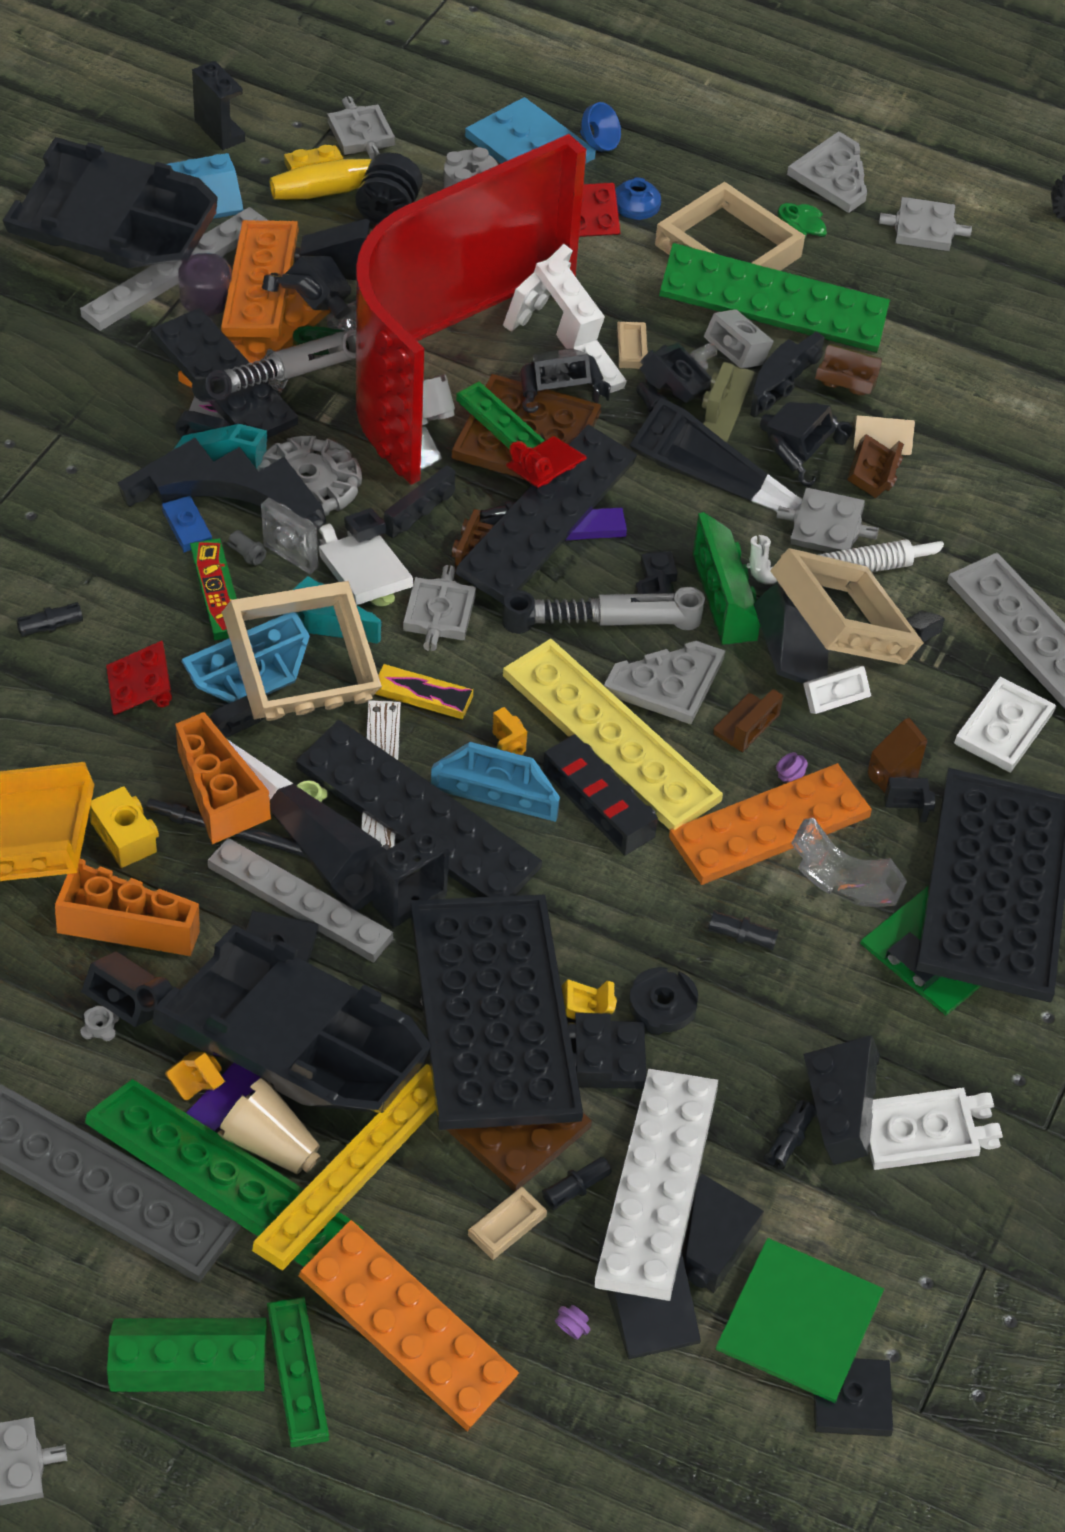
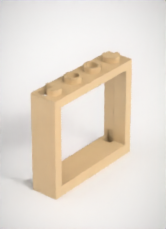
(788, 239)
(297, 600)
(887, 636)

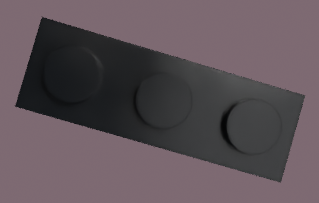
(419, 501)

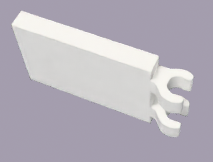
(367, 565)
(930, 1128)

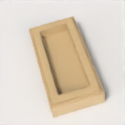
(631, 344)
(507, 1223)

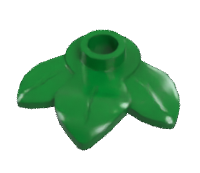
(803, 218)

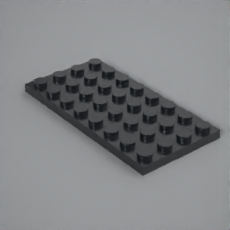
(996, 886)
(494, 1012)

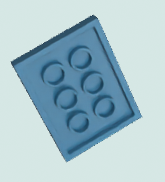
(519, 130)

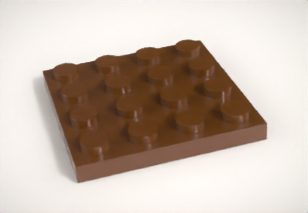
(556, 416)

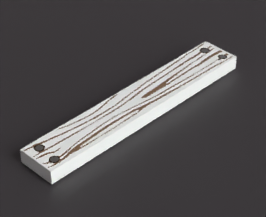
(383, 731)

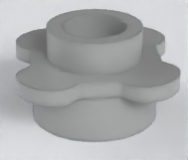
(96, 1016)

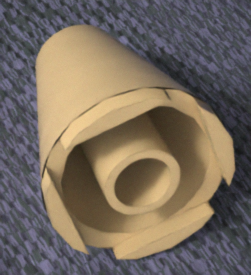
(270, 1129)

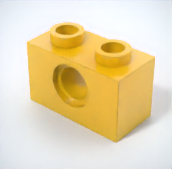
(123, 826)

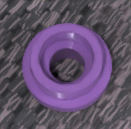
(791, 767)
(572, 1321)

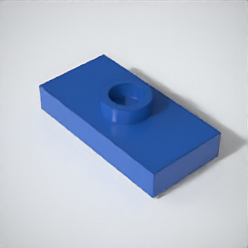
(186, 522)

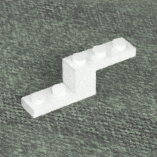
(580, 317)

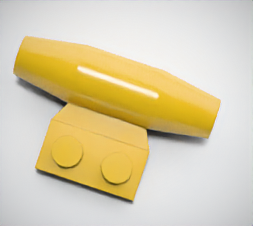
(317, 174)

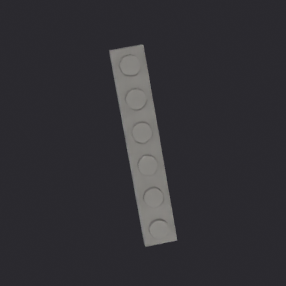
(300, 899)

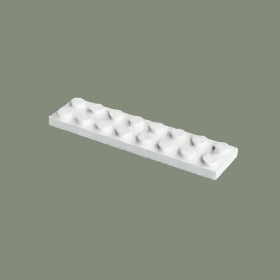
(657, 1185)

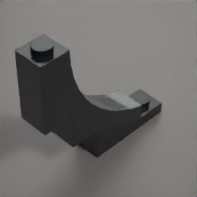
(194, 474)

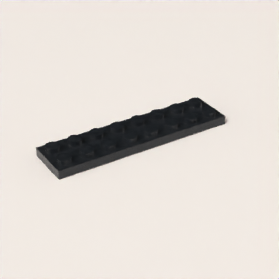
(545, 517)
(406, 803)

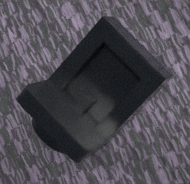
(910, 793)

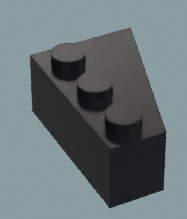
(843, 1095)

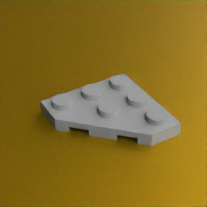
(833, 172)
(667, 680)

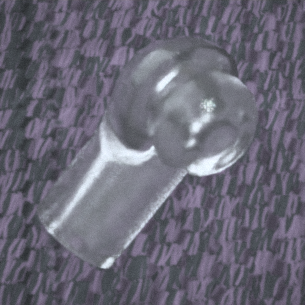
(703, 354)

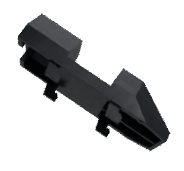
(113, 207)
(295, 1026)

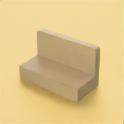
(885, 431)

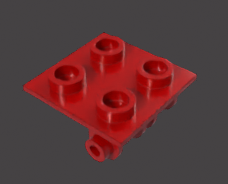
(599, 210)
(544, 461)
(139, 679)

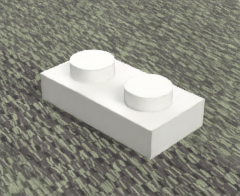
(837, 689)

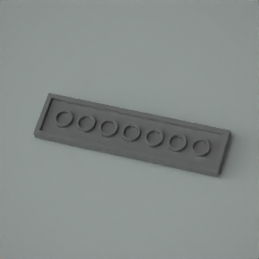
(110, 1188)

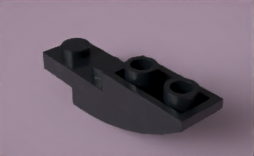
(781, 368)

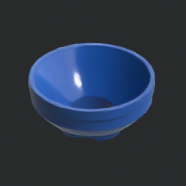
(605, 124)
(637, 204)

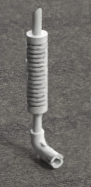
(875, 557)

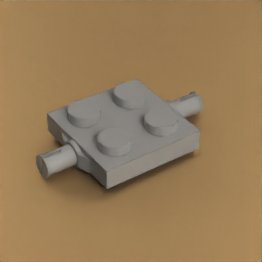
(360, 128)
(925, 224)
(827, 521)
(439, 608)
(23, 1461)

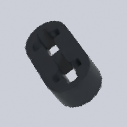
(194, 422)
(234, 717)

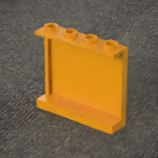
(43, 819)

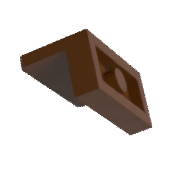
(749, 719)

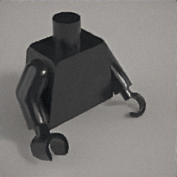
(316, 281)
(559, 370)
(800, 431)

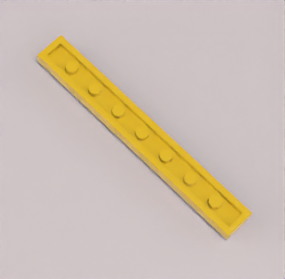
(347, 1172)

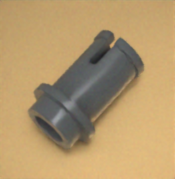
(252, 551)

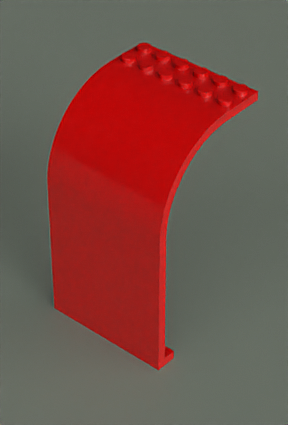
(445, 264)

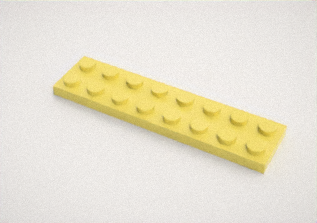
(617, 735)

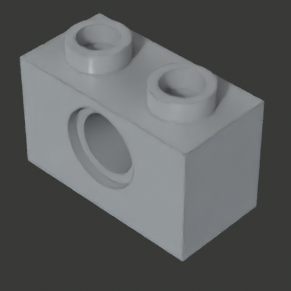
(738, 338)

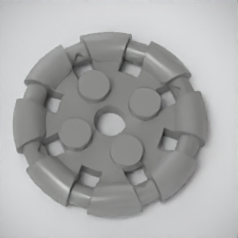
(323, 467)

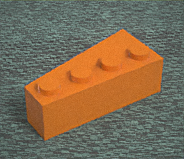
(221, 781)
(125, 912)

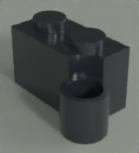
(125, 988)

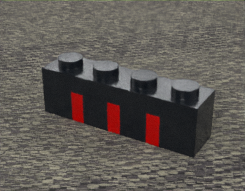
(600, 794)

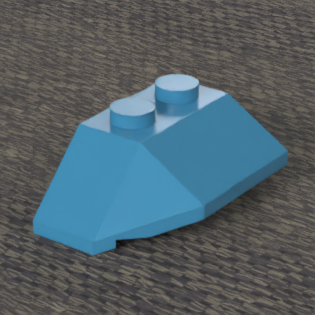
(277, 651)
(497, 780)

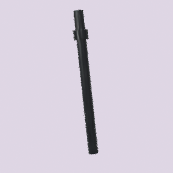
(181, 814)

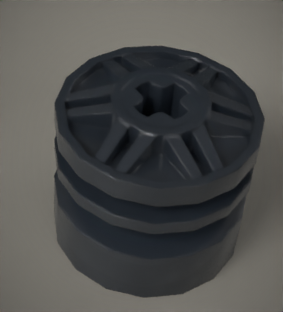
(388, 186)

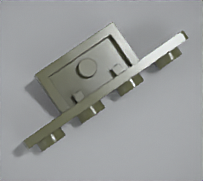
(726, 398)

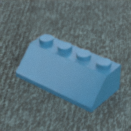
(220, 177)

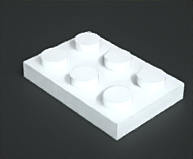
(531, 295)
(1005, 724)

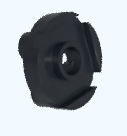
(663, 1017)

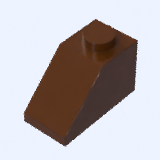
(898, 754)

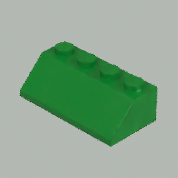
(725, 582)
(187, 1354)

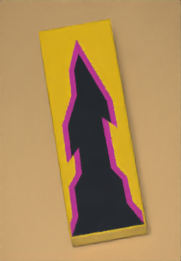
(424, 691)

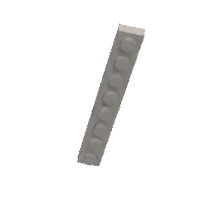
(161, 277)

